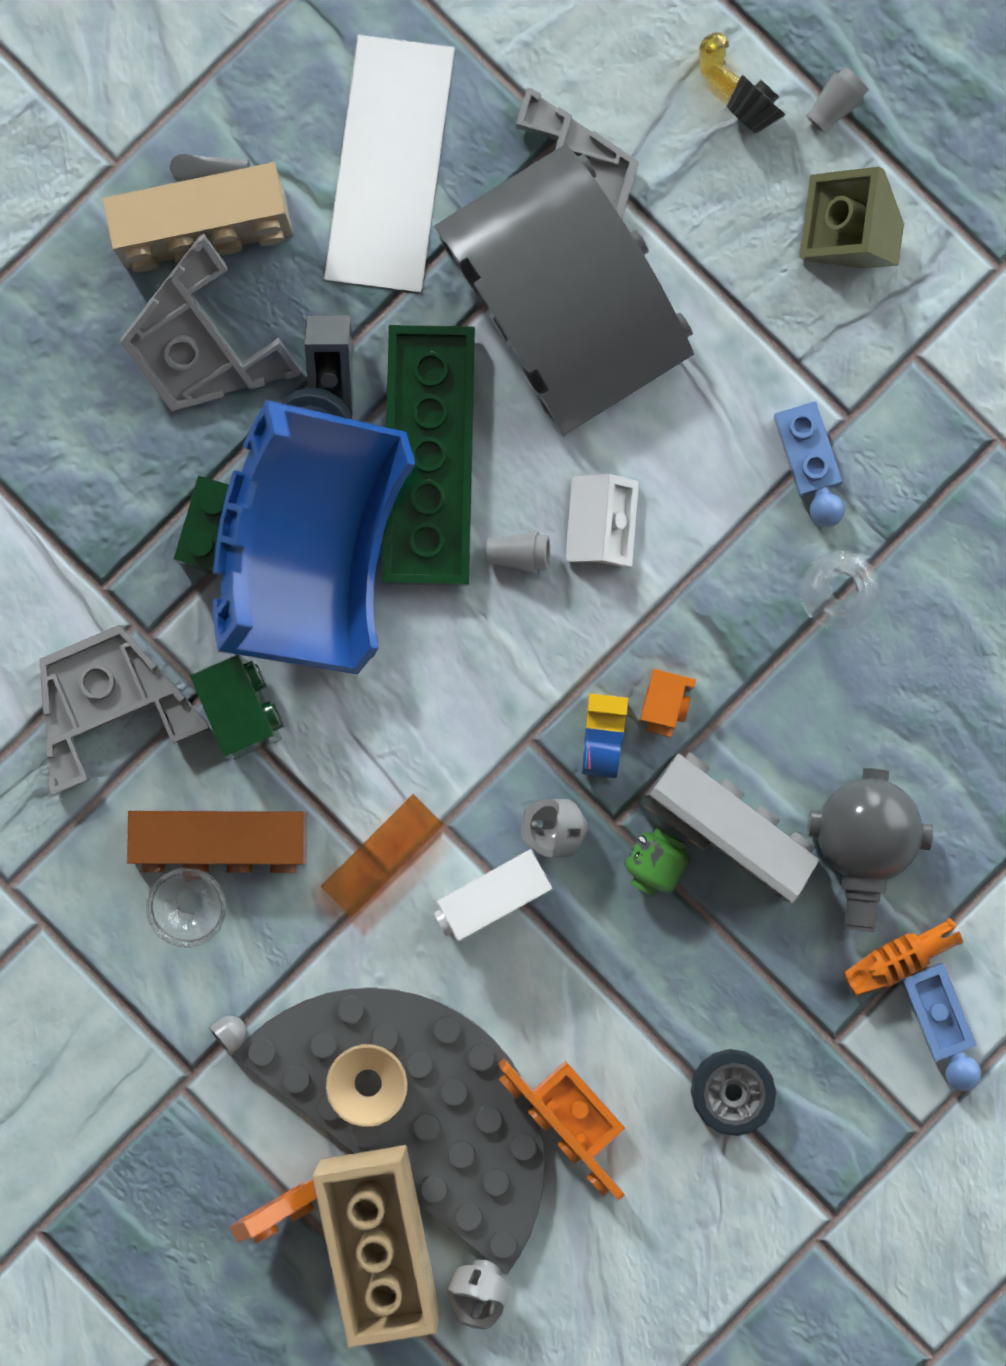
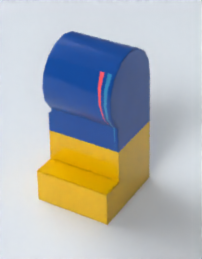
(603, 735)

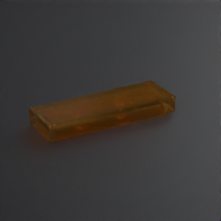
(382, 855)

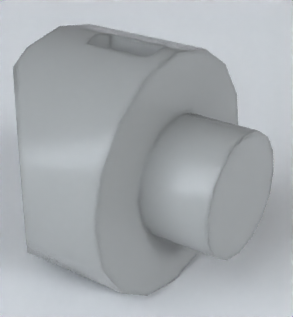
(561, 831)
(478, 1285)

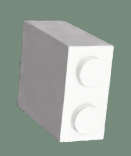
(492, 896)

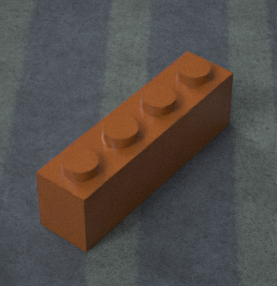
(217, 838)

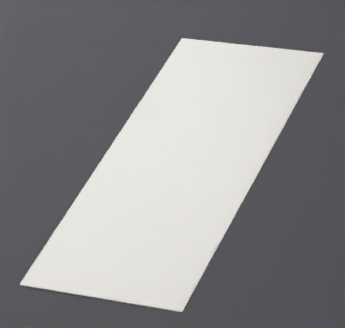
(389, 163)

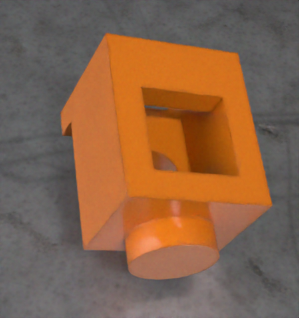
(665, 702)

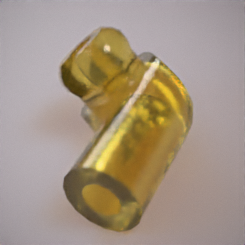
(713, 62)

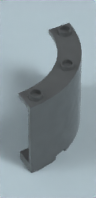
(567, 287)

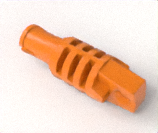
(900, 958)

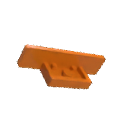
(574, 1113)

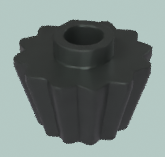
(754, 104)

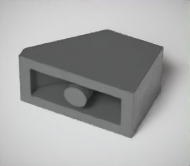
(330, 355)

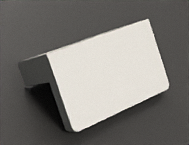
(602, 520)

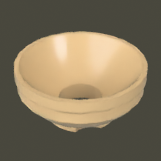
(353, 1105)

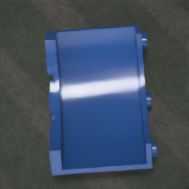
(306, 538)

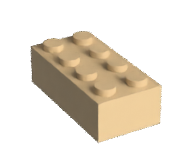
(169, 218)
(377, 1246)

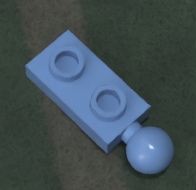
(811, 461)
(943, 1024)

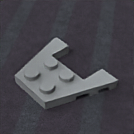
(612, 165)
(185, 351)
(97, 685)

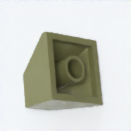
(852, 220)

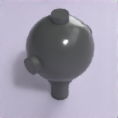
(869, 836)

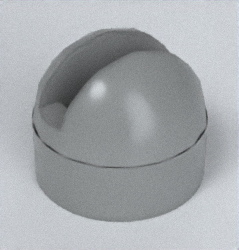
(229, 1032)

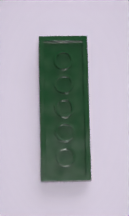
(433, 403)

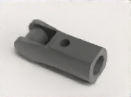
(190, 167)

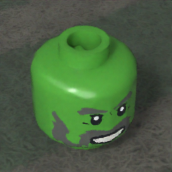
(657, 862)

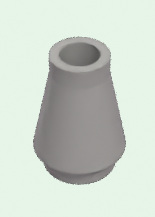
(838, 98)
(521, 551)

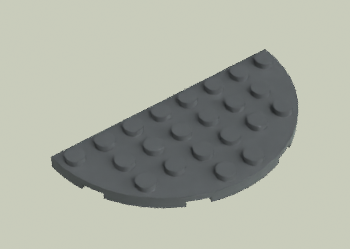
(465, 1134)

